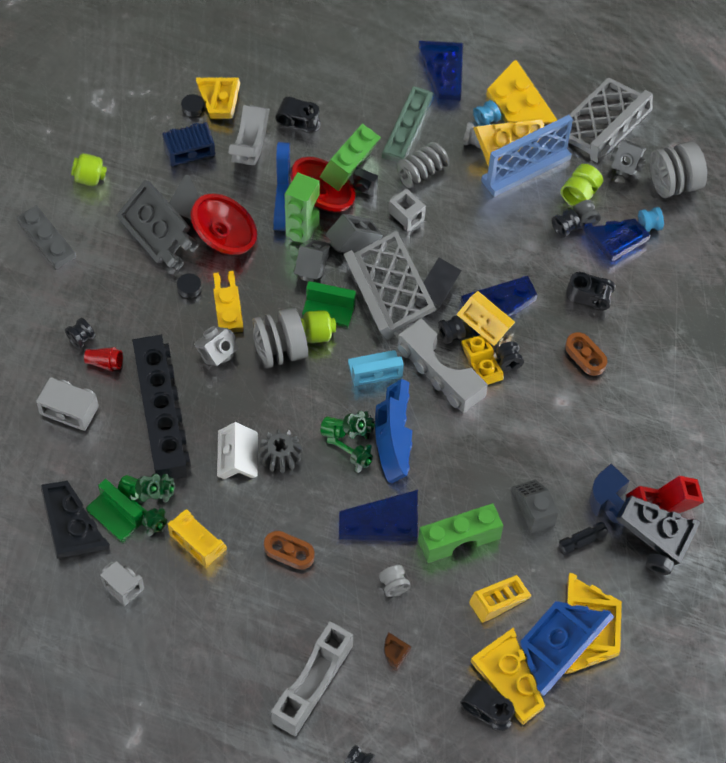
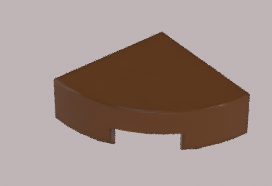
(395, 651)

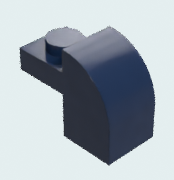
(606, 493)

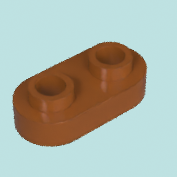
(587, 354)
(290, 550)

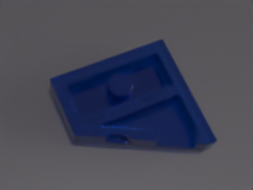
(617, 237)

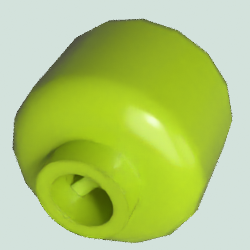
(88, 169)
(318, 326)

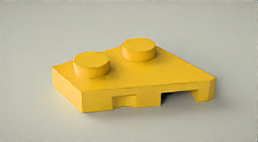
(219, 96)

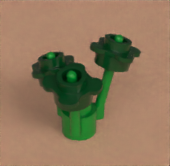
(352, 425)
(146, 488)

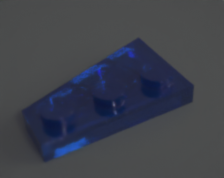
(508, 296)
(383, 519)

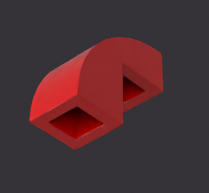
(676, 496)

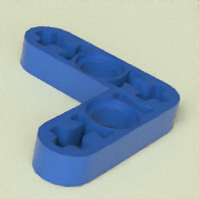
(283, 183)

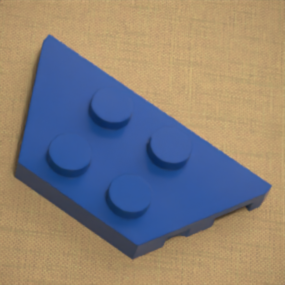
(560, 639)

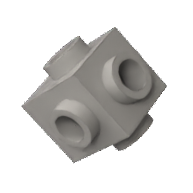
(216, 345)

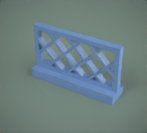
(524, 165)

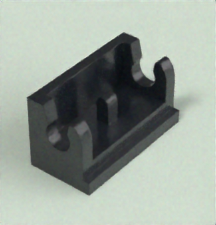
(439, 283)

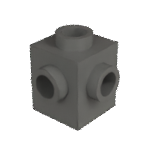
(634, 152)

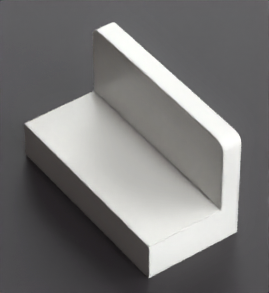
(237, 451)

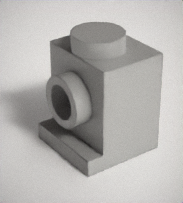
(407, 209)
(121, 582)

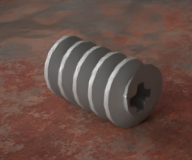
(421, 164)

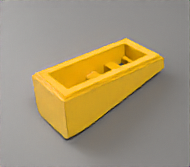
(485, 606)

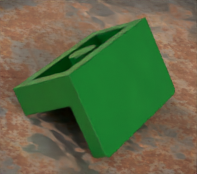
(335, 300)
(115, 511)

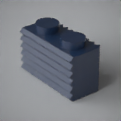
(188, 143)

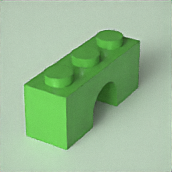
(350, 156)
(300, 214)
(443, 536)

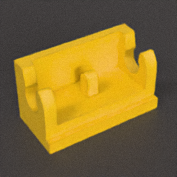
(485, 318)
(196, 538)

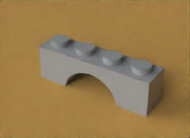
(462, 387)
(300, 699)

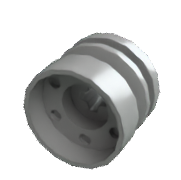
(678, 169)
(280, 337)

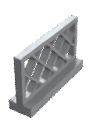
(618, 125)
(375, 298)

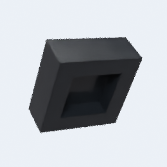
(365, 181)

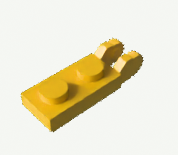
(228, 304)

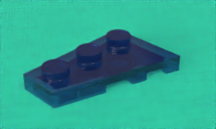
(444, 67)

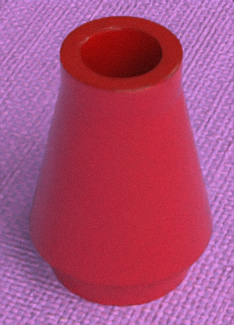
(105, 358)

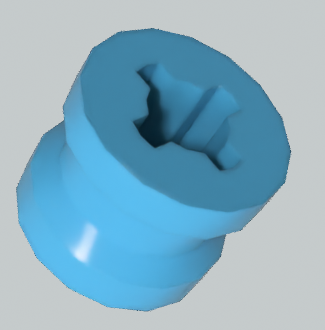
(486, 114)
(651, 219)

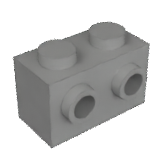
(67, 403)

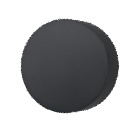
(192, 105)
(189, 285)
(659, 564)

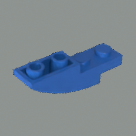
(392, 437)

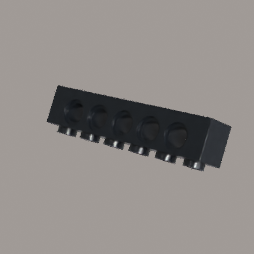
(149, 351)

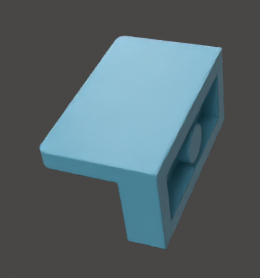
(376, 368)

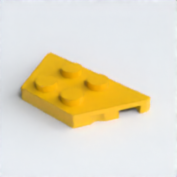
(518, 97)
(607, 643)

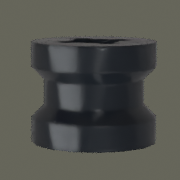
(566, 222)
(451, 329)
(80, 333)
(509, 356)
(357, 756)

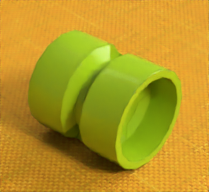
(582, 184)

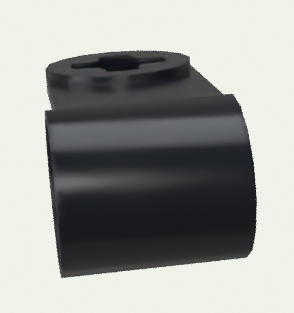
(297, 113)
(590, 290)
(485, 702)

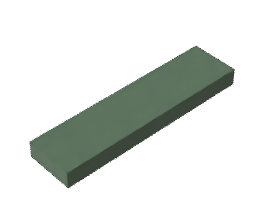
(407, 124)

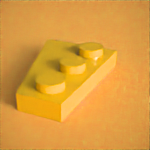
(498, 135)
(508, 674)

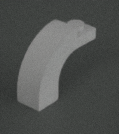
(250, 135)

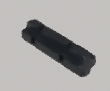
(583, 538)

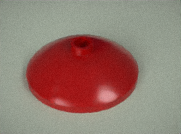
(329, 197)
(223, 224)

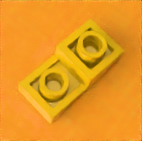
(481, 359)

